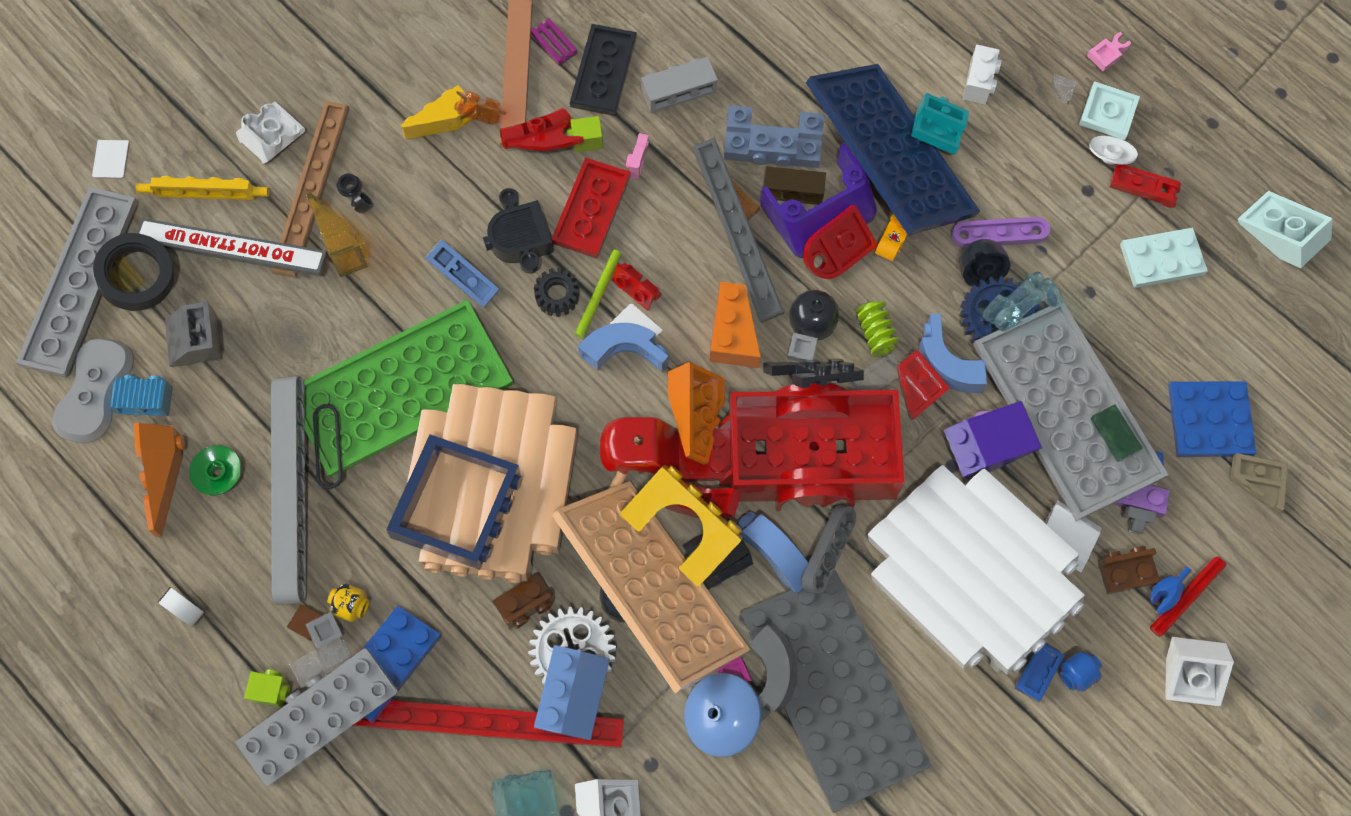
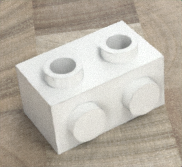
(981, 74)

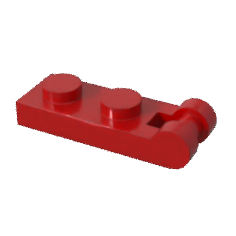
(1145, 184)

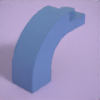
(622, 338)
(958, 374)
(775, 548)

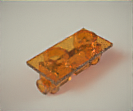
(471, 103)

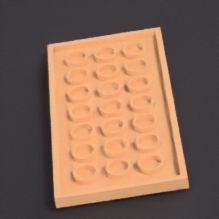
(641, 576)

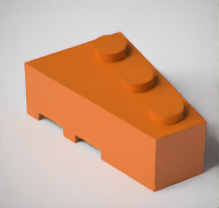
(734, 331)

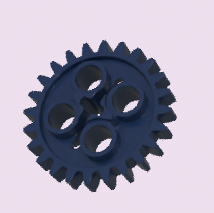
(981, 297)

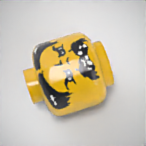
(348, 602)

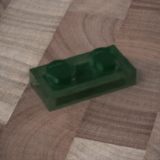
(1116, 433)

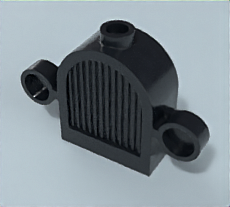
(518, 232)

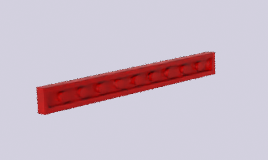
(486, 723)

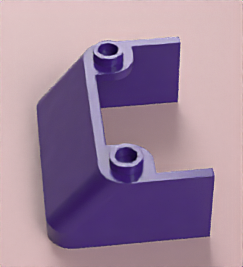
(798, 224)

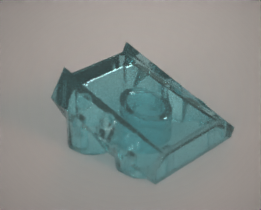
(525, 795)

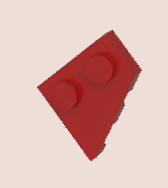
(919, 383)

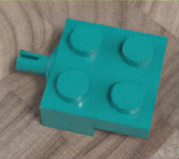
(940, 123)

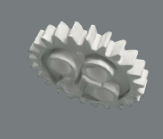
(594, 643)

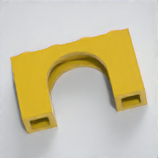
(718, 534)

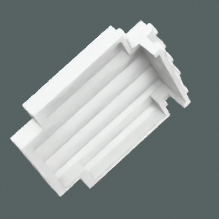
(976, 570)

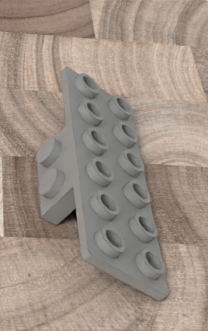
(316, 716)

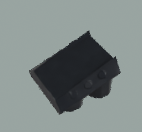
(734, 563)

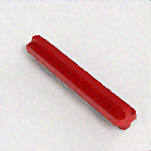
(1188, 596)

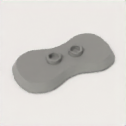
(86, 409)

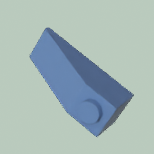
(461, 273)

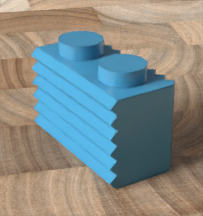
(141, 396)

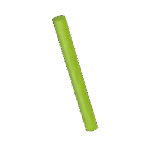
(597, 294)

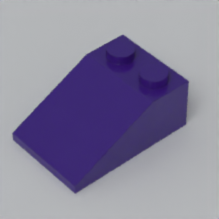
(992, 439)

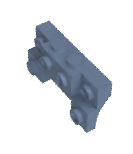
(771, 143)

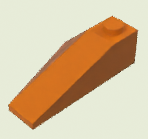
(695, 402)
(161, 458)

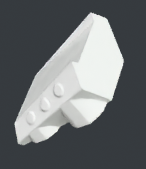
(268, 131)
(1078, 534)

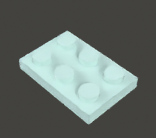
(1163, 257)

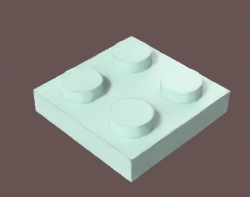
(1109, 110)

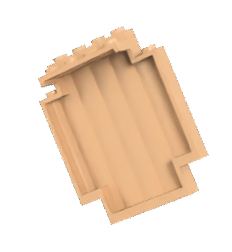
(462, 493)

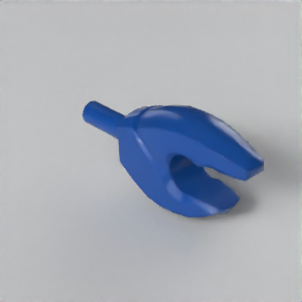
(1171, 589)

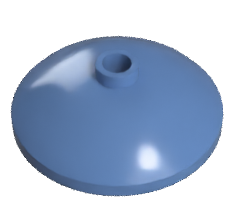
(737, 716)

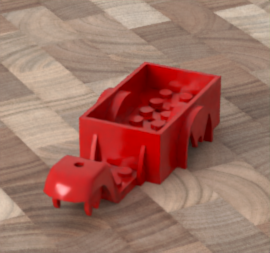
(800, 446)

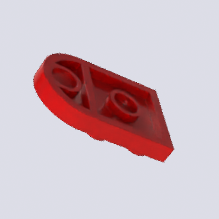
(839, 243)

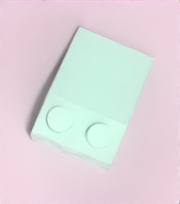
(1287, 228)

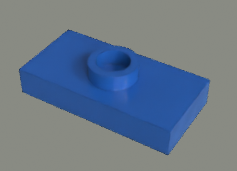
(1039, 672)

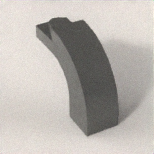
(781, 668)

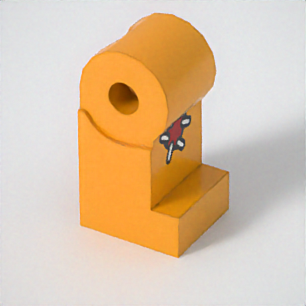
(892, 240)

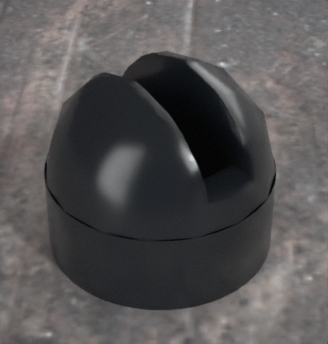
(361, 202)

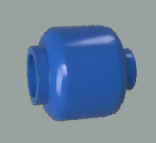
(1081, 671)

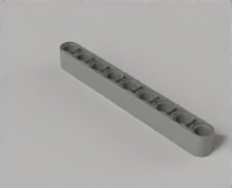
(288, 490)

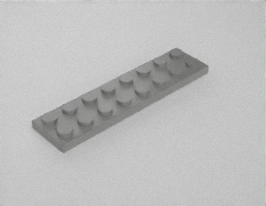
(73, 288)

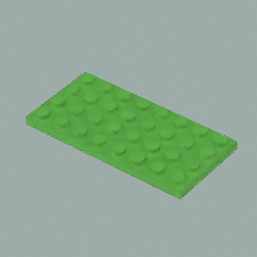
(391, 383)

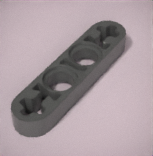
(817, 573)

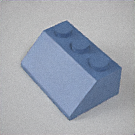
(572, 692)

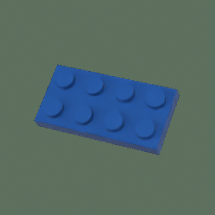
(400, 649)

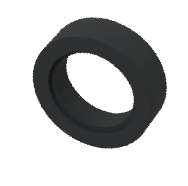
(133, 243)

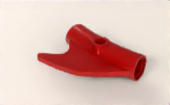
(541, 133)

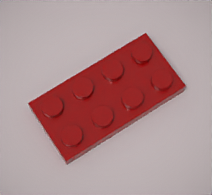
(591, 207)

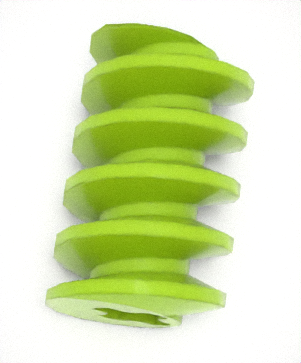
(877, 328)

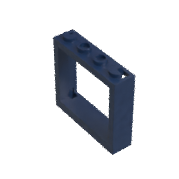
(398, 524)

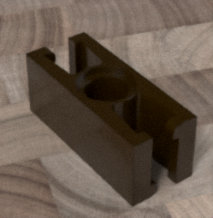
(795, 184)

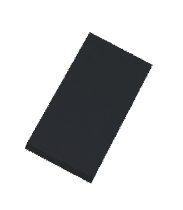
(603, 70)

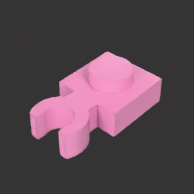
(1108, 52)
(636, 160)

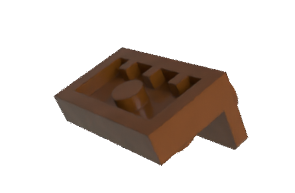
(1129, 570)
(524, 601)

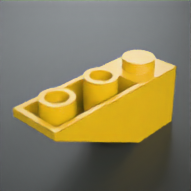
(436, 117)

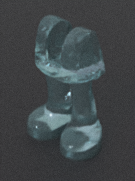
(1009, 312)

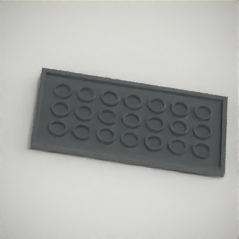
(842, 696)

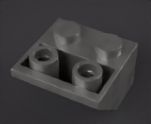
(192, 335)

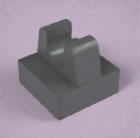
(1138, 518)

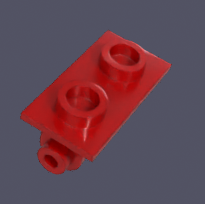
(629, 281)

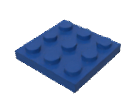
(1211, 419)

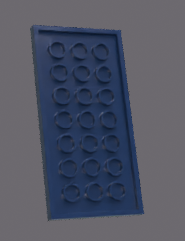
(878, 132)

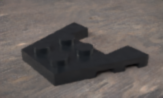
(815, 371)

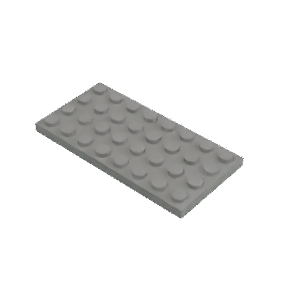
(1062, 386)

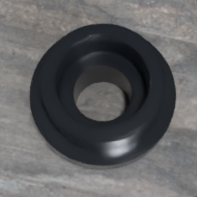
(348, 179)

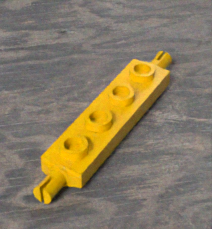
(202, 188)

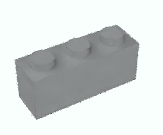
(679, 84)

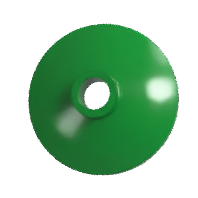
(207, 462)

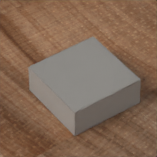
(802, 347)
(323, 629)

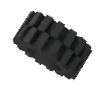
(556, 278)

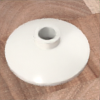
(1113, 150)

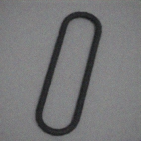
(317, 447)

